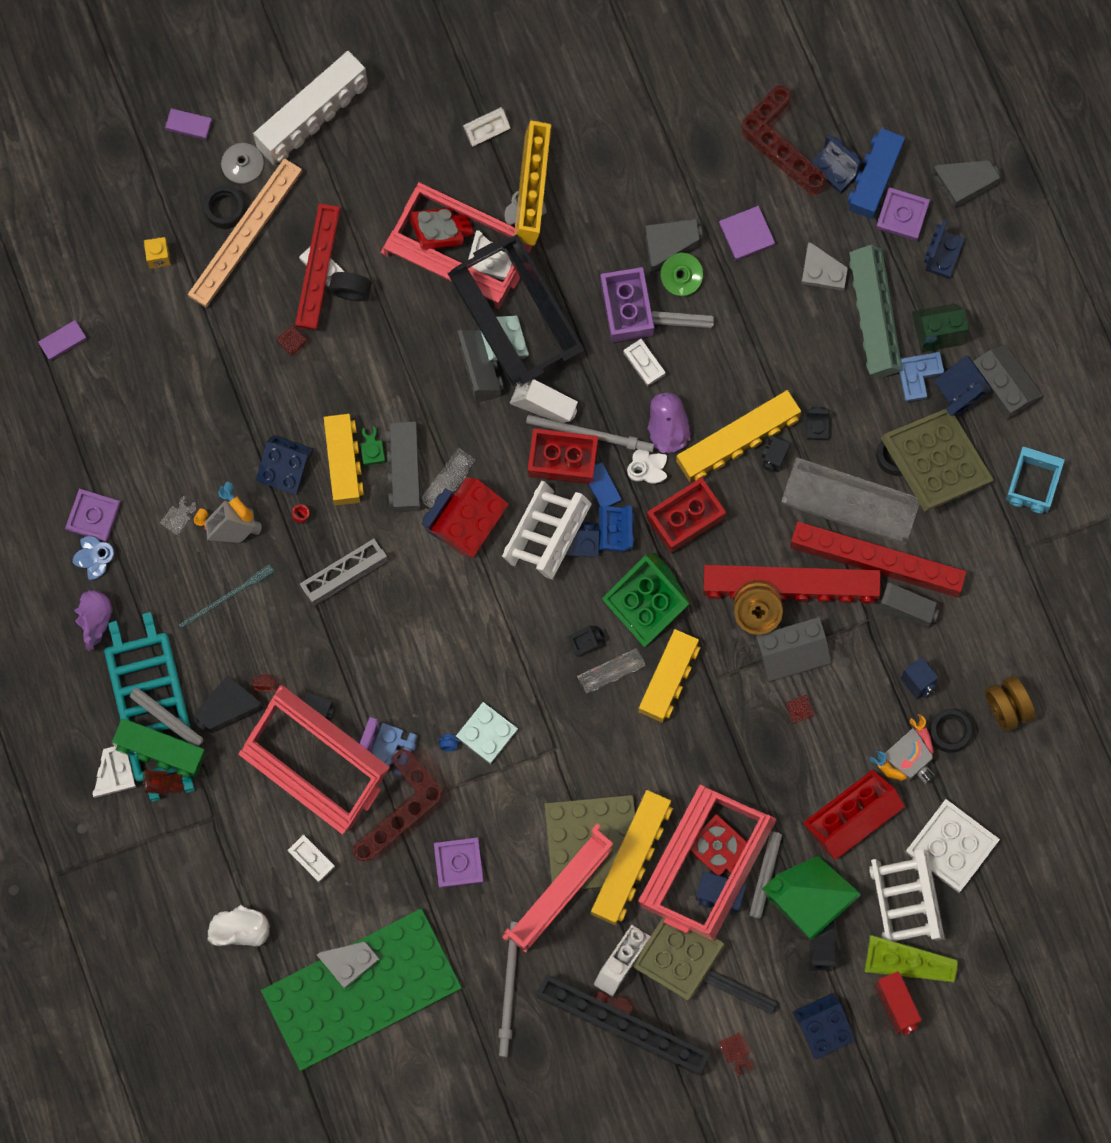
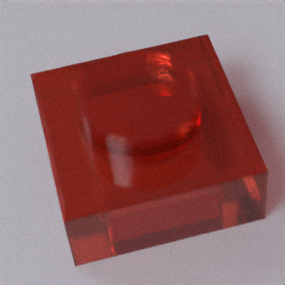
(291, 340)
(264, 683)
(799, 709)

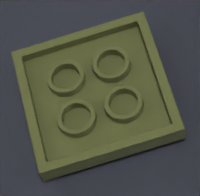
(678, 959)

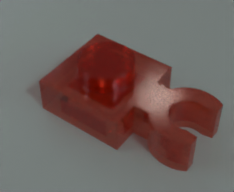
(159, 782)
(619, 1003)
(734, 1050)

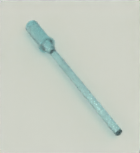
(252, 580)

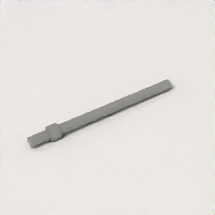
(632, 442)
(505, 1033)

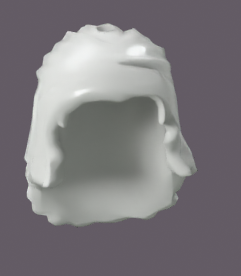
(239, 928)

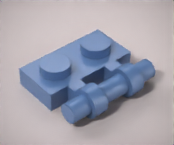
(388, 741)

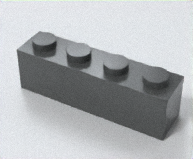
(405, 467)

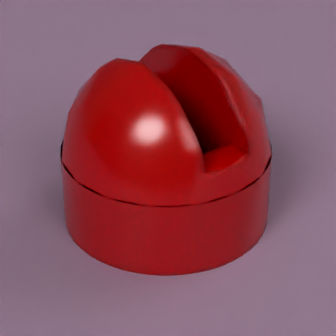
(303, 511)

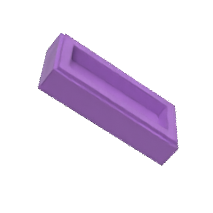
(188, 124)
(62, 340)

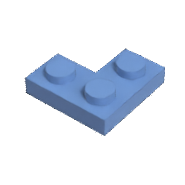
(915, 370)

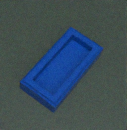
(603, 487)

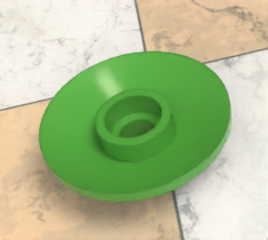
(692, 274)

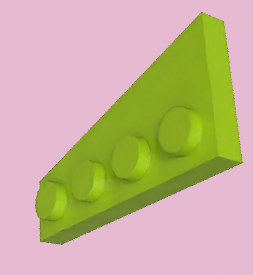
(889, 957)

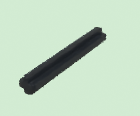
(740, 992)

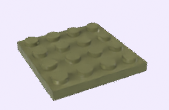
(937, 459)
(571, 825)

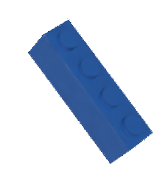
(876, 173)

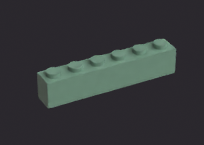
(875, 311)

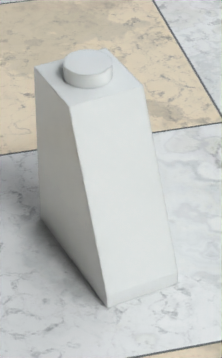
(544, 401)

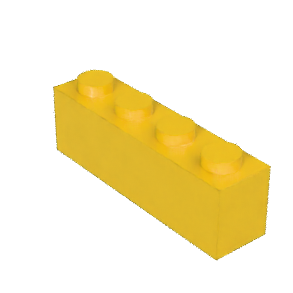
(342, 460)
(668, 676)

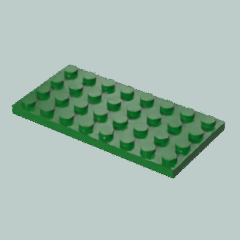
(325, 1018)

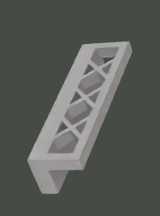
(346, 576)

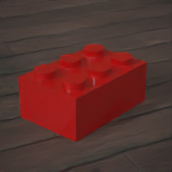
(562, 456)
(686, 515)
(469, 517)

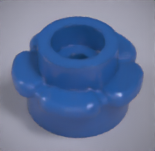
(448, 742)

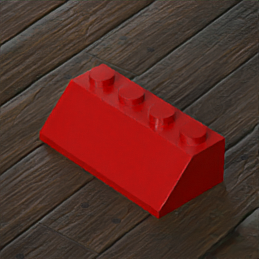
(854, 814)

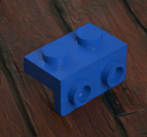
(616, 528)

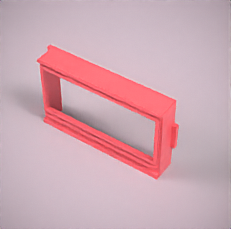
(440, 263)
(334, 738)
(678, 850)
(560, 891)

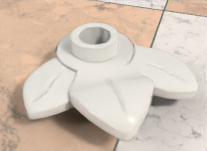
(650, 466)

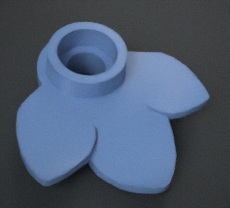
(90, 557)

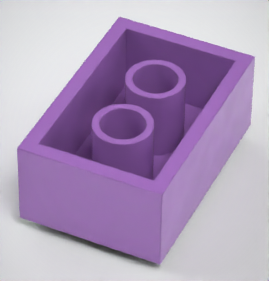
(627, 304)

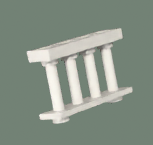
(562, 537)
(924, 885)

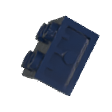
(837, 164)
(943, 251)
(962, 386)
(283, 464)
(824, 1025)

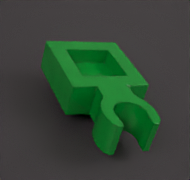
(372, 450)

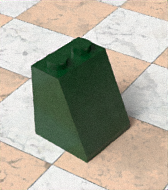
(940, 327)

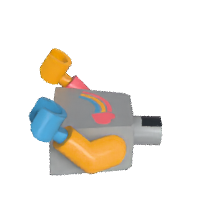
(230, 521)
(908, 755)

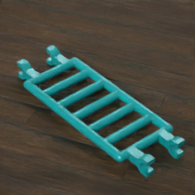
(119, 692)

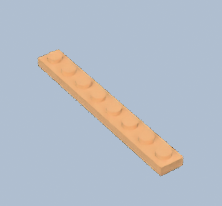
(245, 233)

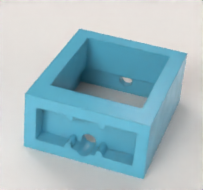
(1041, 460)

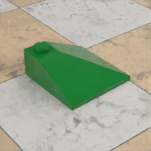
(647, 598)
(810, 895)

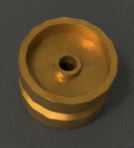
(762, 619)
(1010, 703)

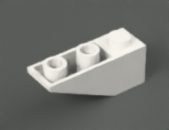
(621, 960)

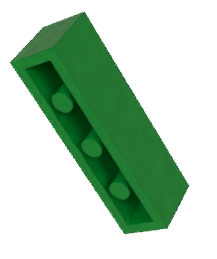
(158, 747)

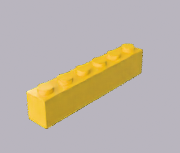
(532, 182)
(739, 436)
(631, 857)

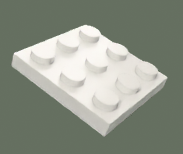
(954, 845)

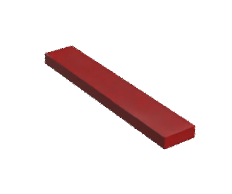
(317, 266)

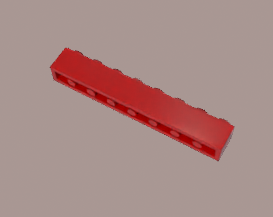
(875, 557)
(796, 582)

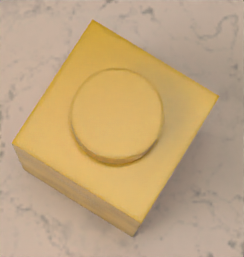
(157, 252)

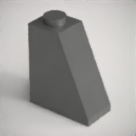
(965, 180)
(670, 238)
(907, 606)

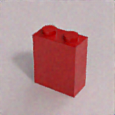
(898, 1003)

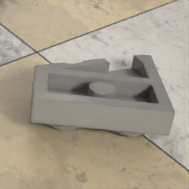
(823, 270)
(348, 962)

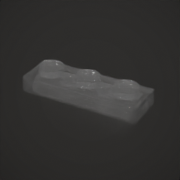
(449, 477)
(611, 671)

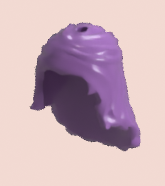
(668, 423)
(93, 616)

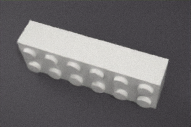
(311, 108)

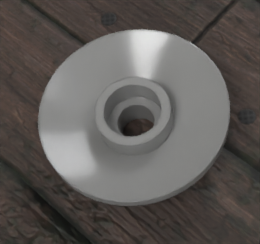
(242, 172)

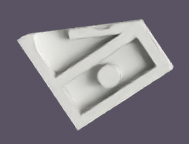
(494, 266)
(114, 773)

